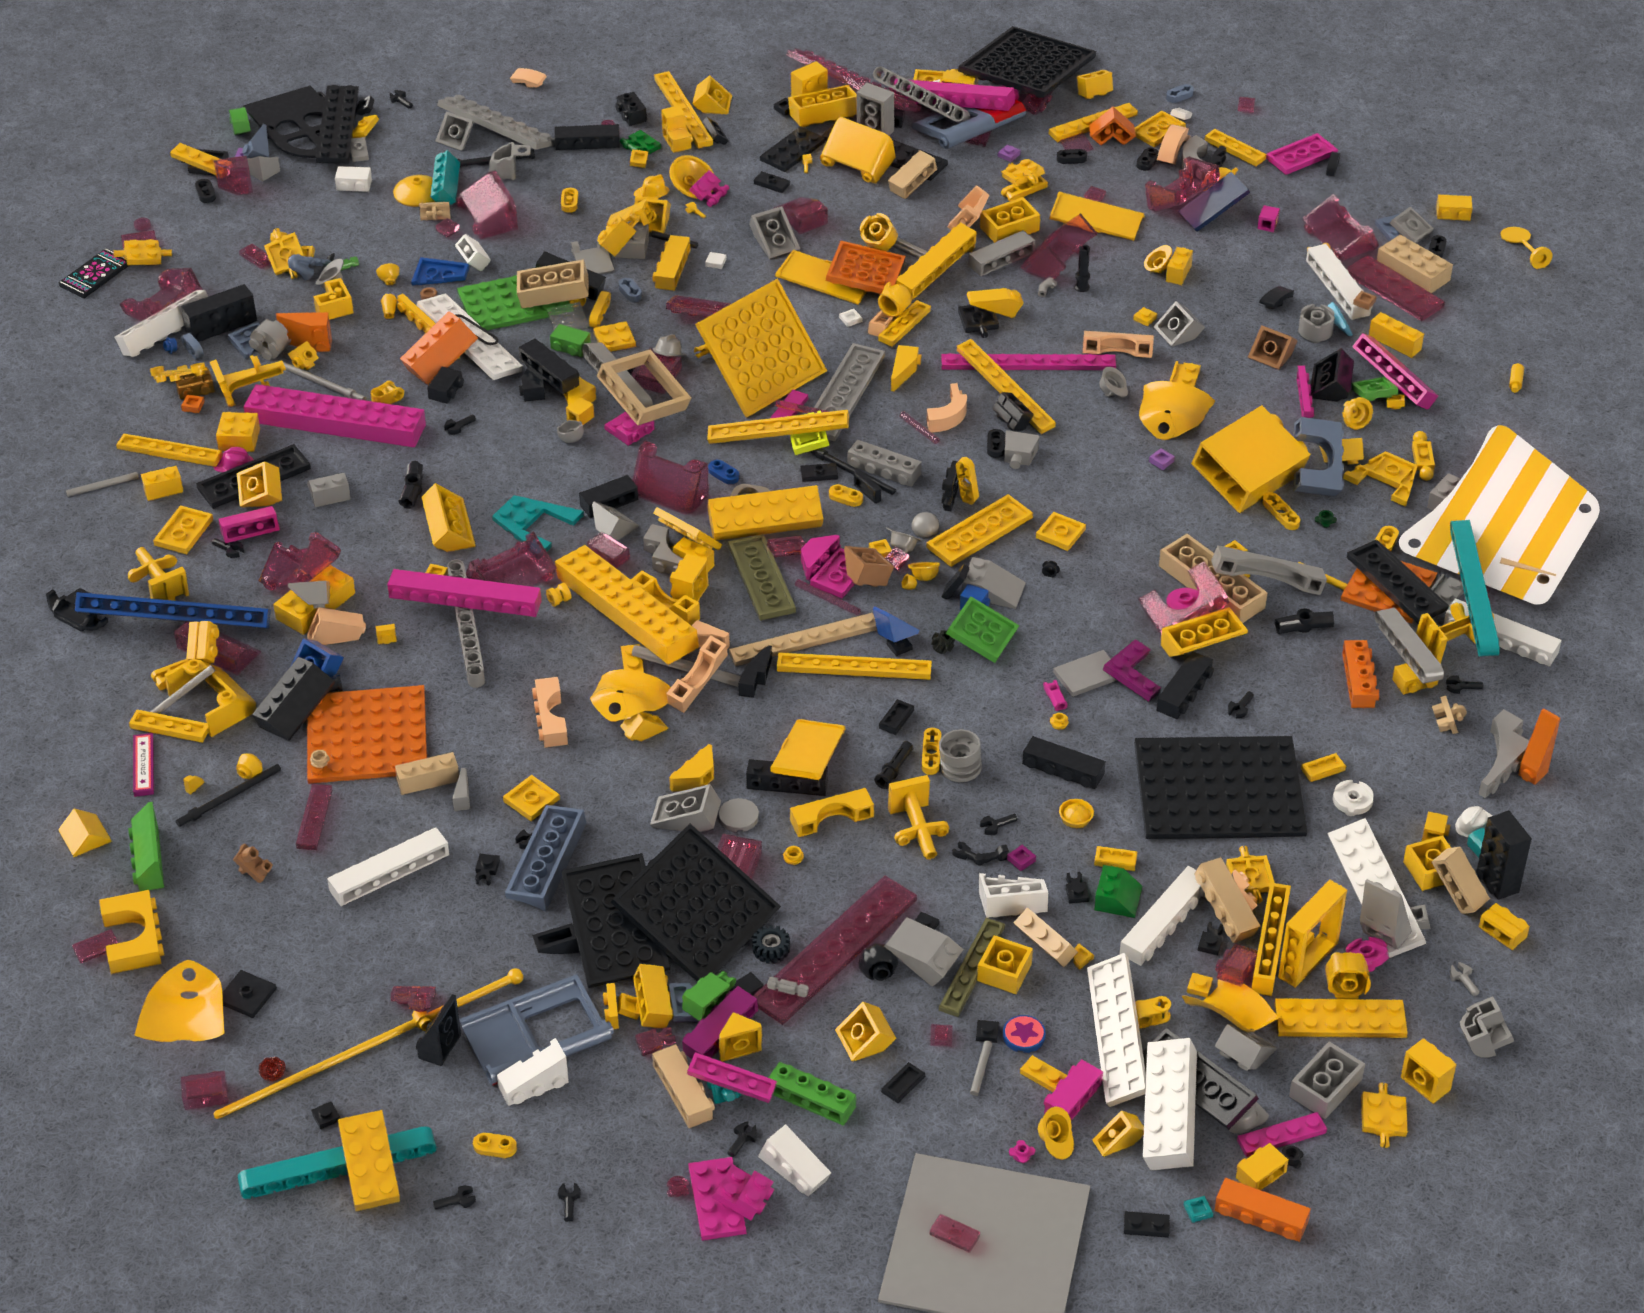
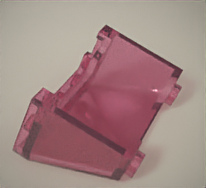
(1193, 179)
(489, 206)
(1340, 230)
(174, 286)
(670, 483)
(297, 565)
(520, 565)

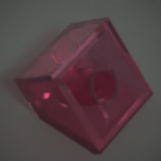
(233, 175)

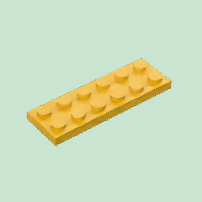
(979, 530)
(1341, 1018)

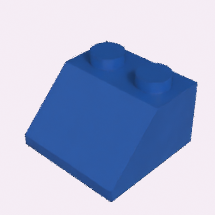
(320, 655)

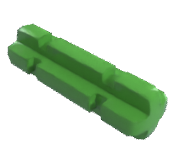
(348, 263)

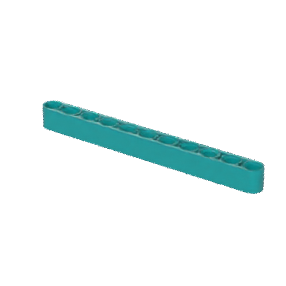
(1474, 588)

